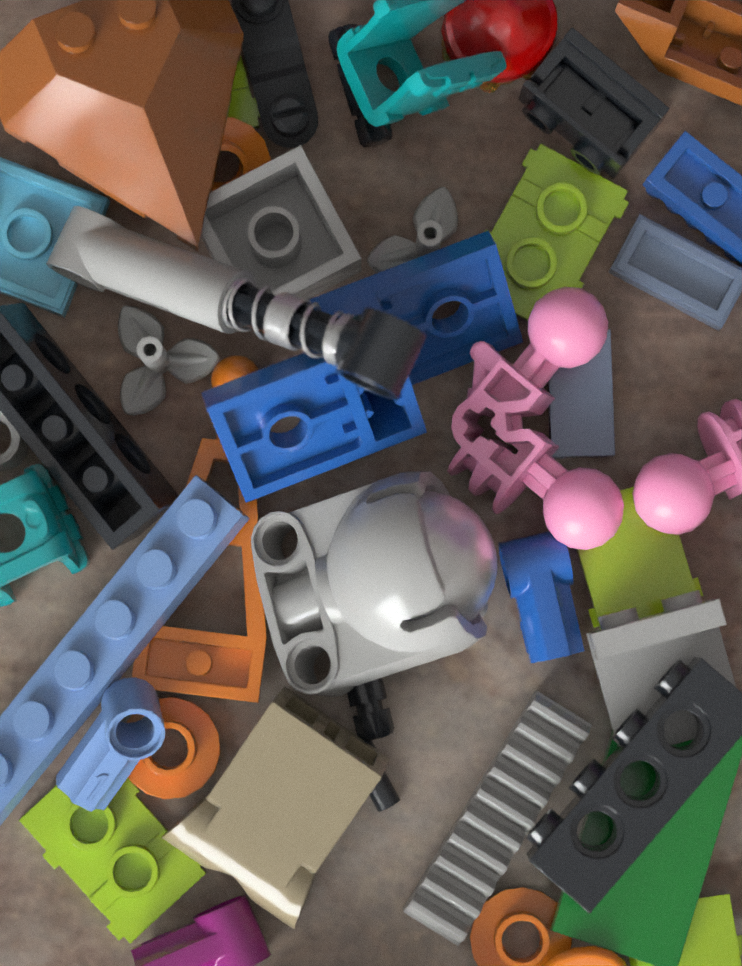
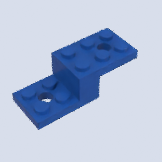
(338, 417)

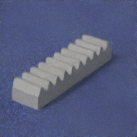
(497, 818)

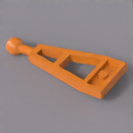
(204, 660)

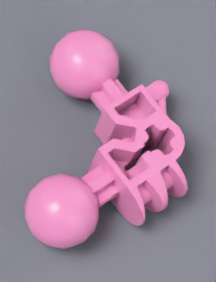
(678, 491)
(578, 504)

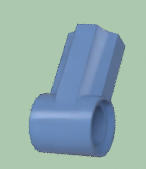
(112, 746)

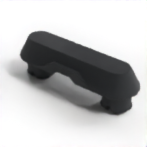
(277, 71)

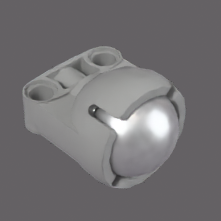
(374, 581)

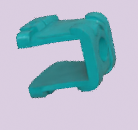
(388, 42)
(49, 530)

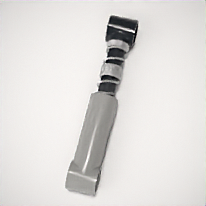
(366, 348)

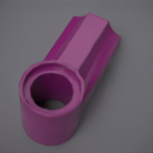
(217, 937)

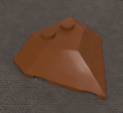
(129, 99)

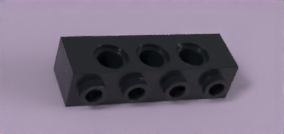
(76, 432)
(591, 871)

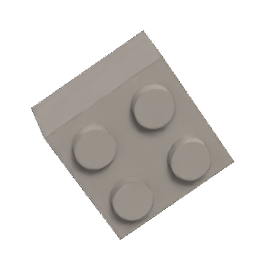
(281, 228)

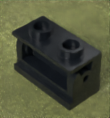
(591, 105)

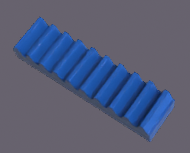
(701, 191)

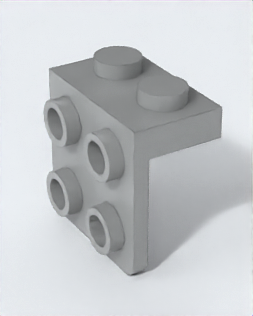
(637, 652)

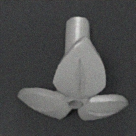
(434, 222)
(143, 337)

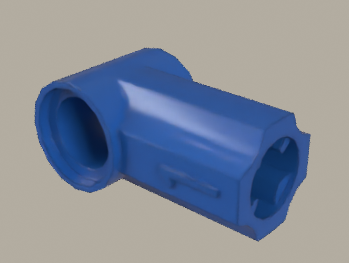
(539, 579)

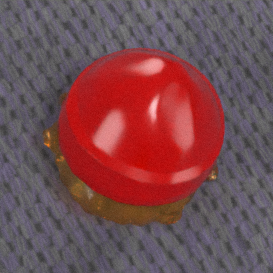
(515, 27)

